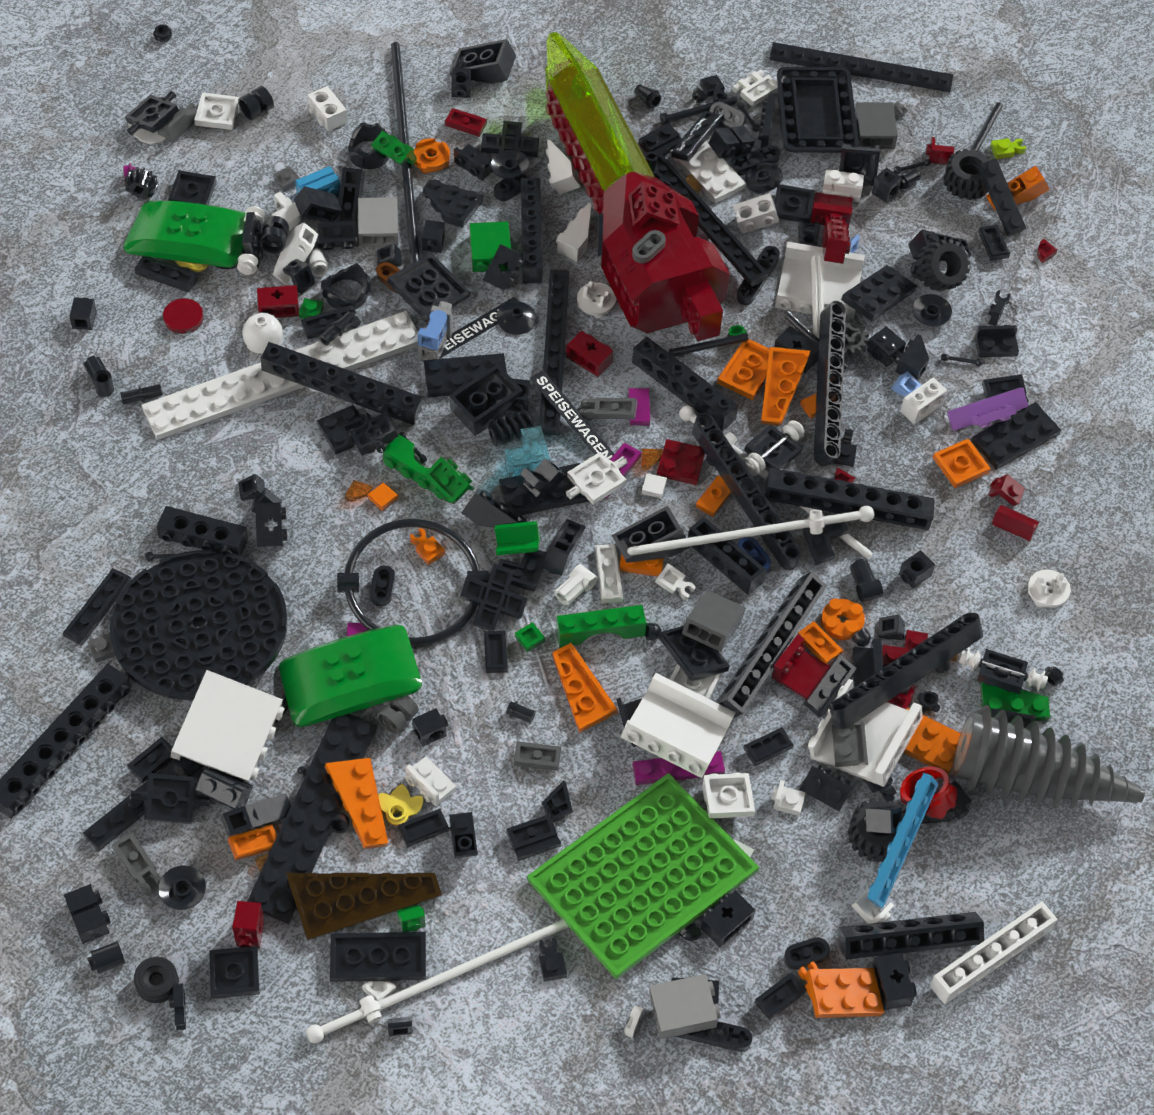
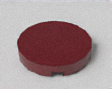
(183, 315)

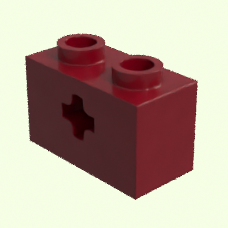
(278, 301)
(589, 353)
(248, 924)

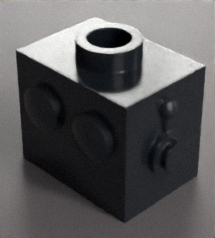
(885, 346)

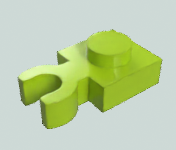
(1006, 149)

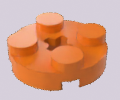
(431, 164)
(848, 609)

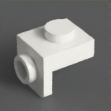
(869, 911)

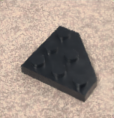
(452, 202)

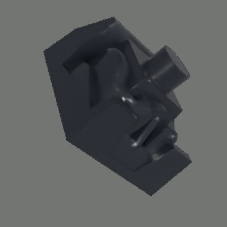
(860, 161)

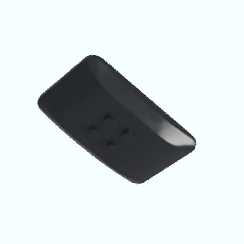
(816, 109)

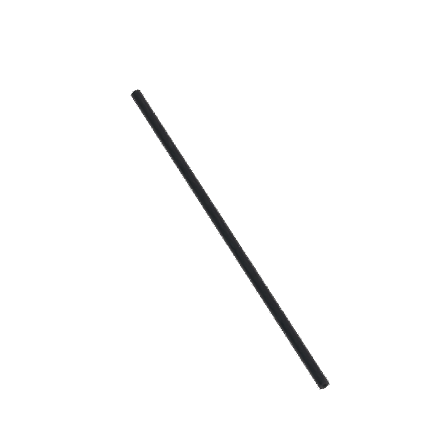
(406, 166)

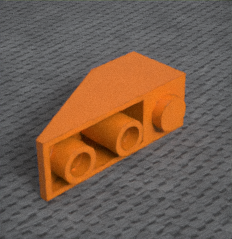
(1026, 186)

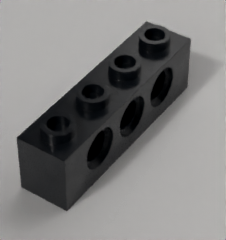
(173, 519)
(728, 558)

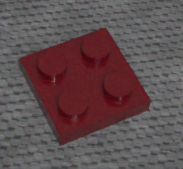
(681, 462)

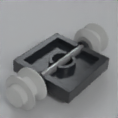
(250, 261)
(773, 448)
(1003, 671)

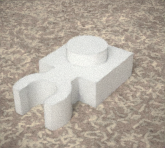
(672, 580)

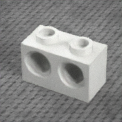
(327, 108)
(756, 213)
(923, 401)

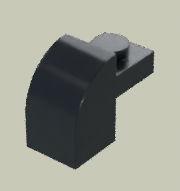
(543, 478)

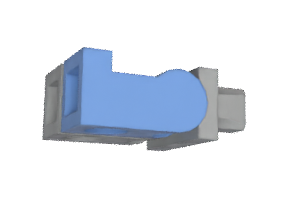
(434, 338)

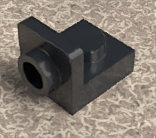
(300, 275)

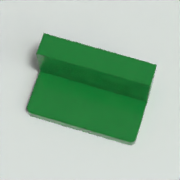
(517, 538)

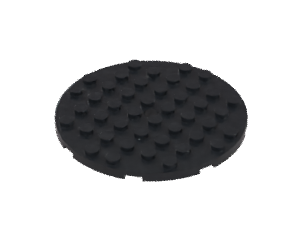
(157, 615)

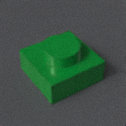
(310, 308)
(529, 637)

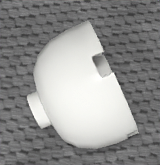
(260, 330)

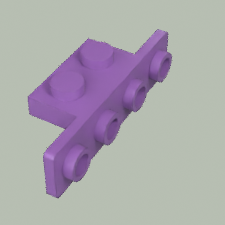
(988, 410)

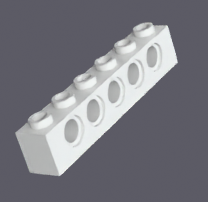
(993, 952)

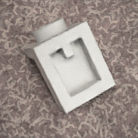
(787, 799)

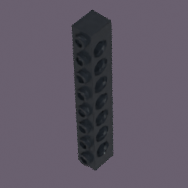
(341, 383)
(847, 497)
(772, 643)
(62, 728)

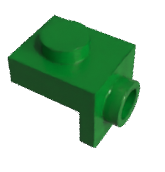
(411, 918)

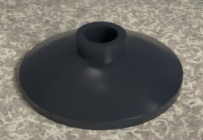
(510, 164)
(932, 310)
(513, 323)
(177, 879)

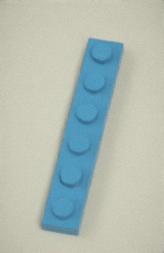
(899, 847)

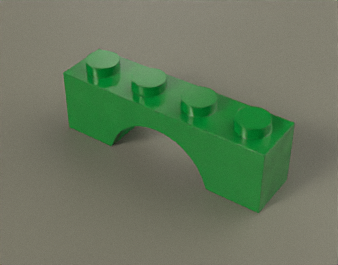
(400, 456)
(624, 621)

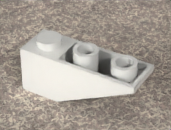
(563, 175)
(574, 239)
(298, 246)

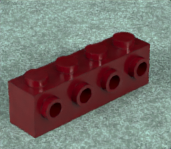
(835, 238)

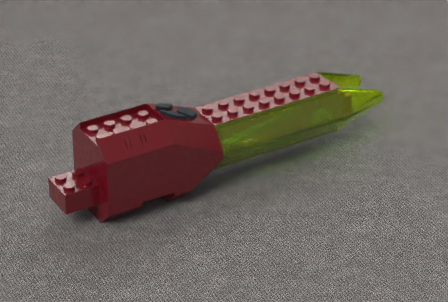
(688, 275)

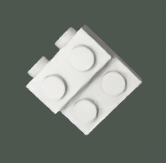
(728, 795)

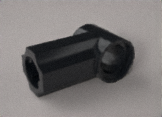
(99, 376)
(866, 584)

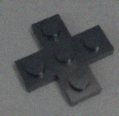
(510, 140)
(493, 597)

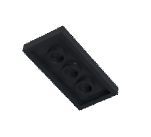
(879, 293)
(451, 374)
(1016, 436)
(523, 501)
(377, 956)

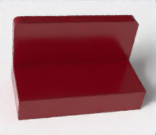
(1015, 522)

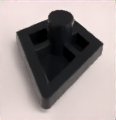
(558, 802)

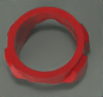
(941, 801)

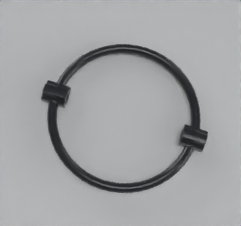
(349, 582)

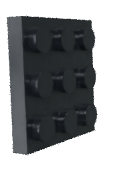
(427, 284)

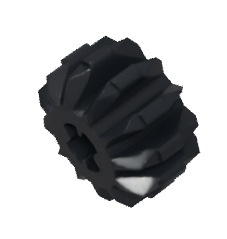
(141, 183)

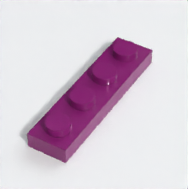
(652, 770)

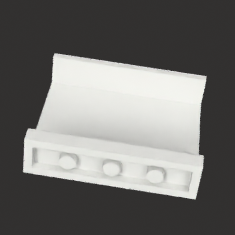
(796, 279)
(678, 725)
(228, 727)
(887, 736)

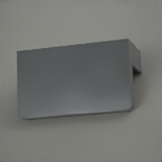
(178, 123)

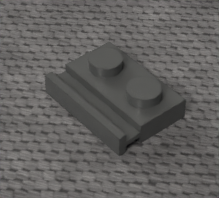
(850, 745)

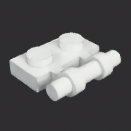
(758, 90)

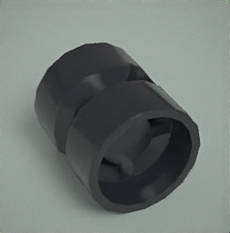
(256, 102)
(274, 234)

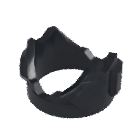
(361, 159)
(353, 272)

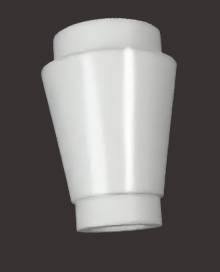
(318, 263)

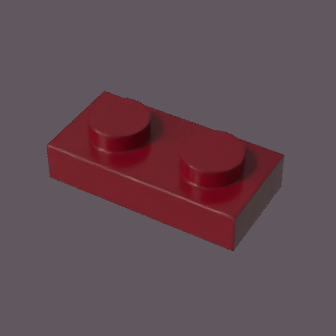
(465, 122)

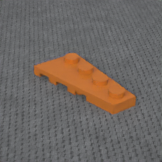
(782, 379)
(583, 691)
(358, 791)

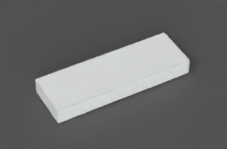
(608, 573)

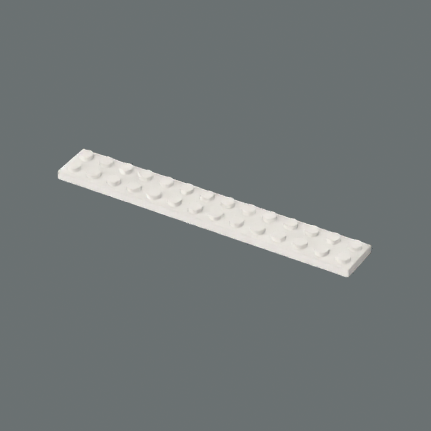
(253, 386)

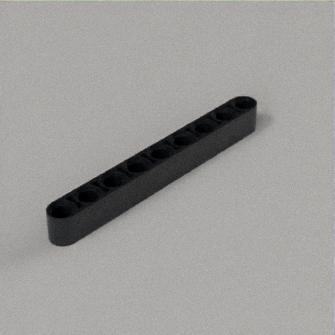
(830, 383)
(742, 482)
(906, 670)

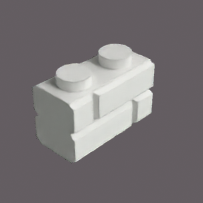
(843, 184)

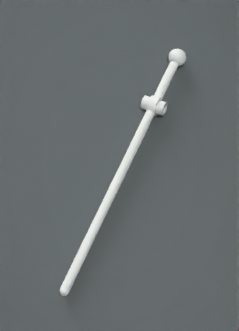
(687, 413)
(814, 522)
(371, 1008)

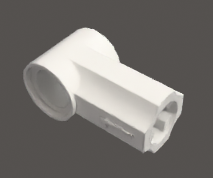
(579, 580)

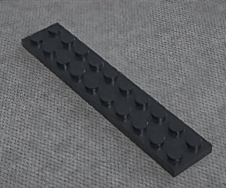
(309, 817)

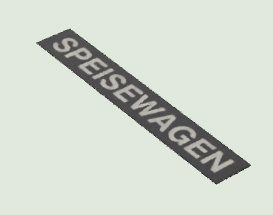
(473, 329)
(571, 414)

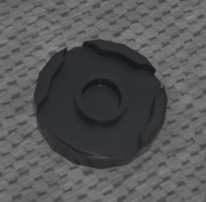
(763, 178)

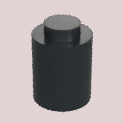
(106, 958)

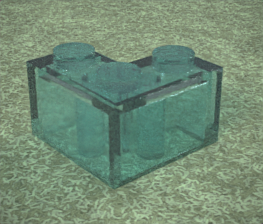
(529, 455)

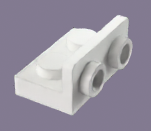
(430, 781)

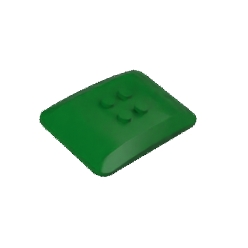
(187, 233)
(349, 675)

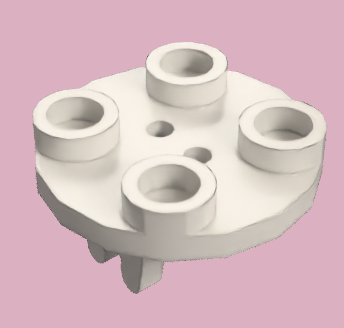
(602, 304)
(1040, 591)

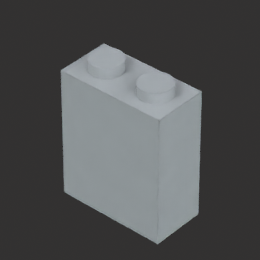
(377, 221)
(684, 1006)

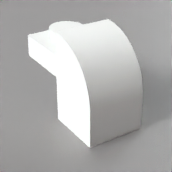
(287, 210)

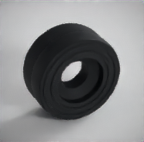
(149, 968)

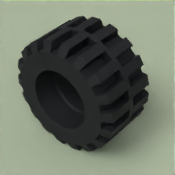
(963, 175)
(929, 265)
(866, 842)

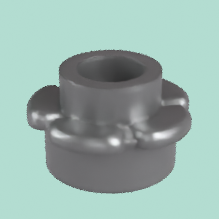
(899, 109)

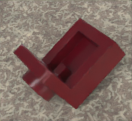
(938, 153)
(1007, 488)

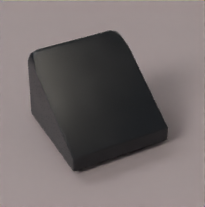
(390, 254)
(251, 487)
(891, 627)
(400, 1026)

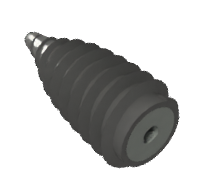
(1034, 763)

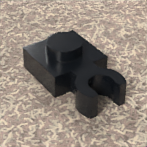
(713, 87)
(551, 963)
(178, 1001)

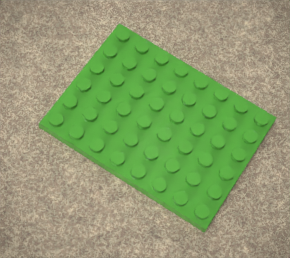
(642, 875)

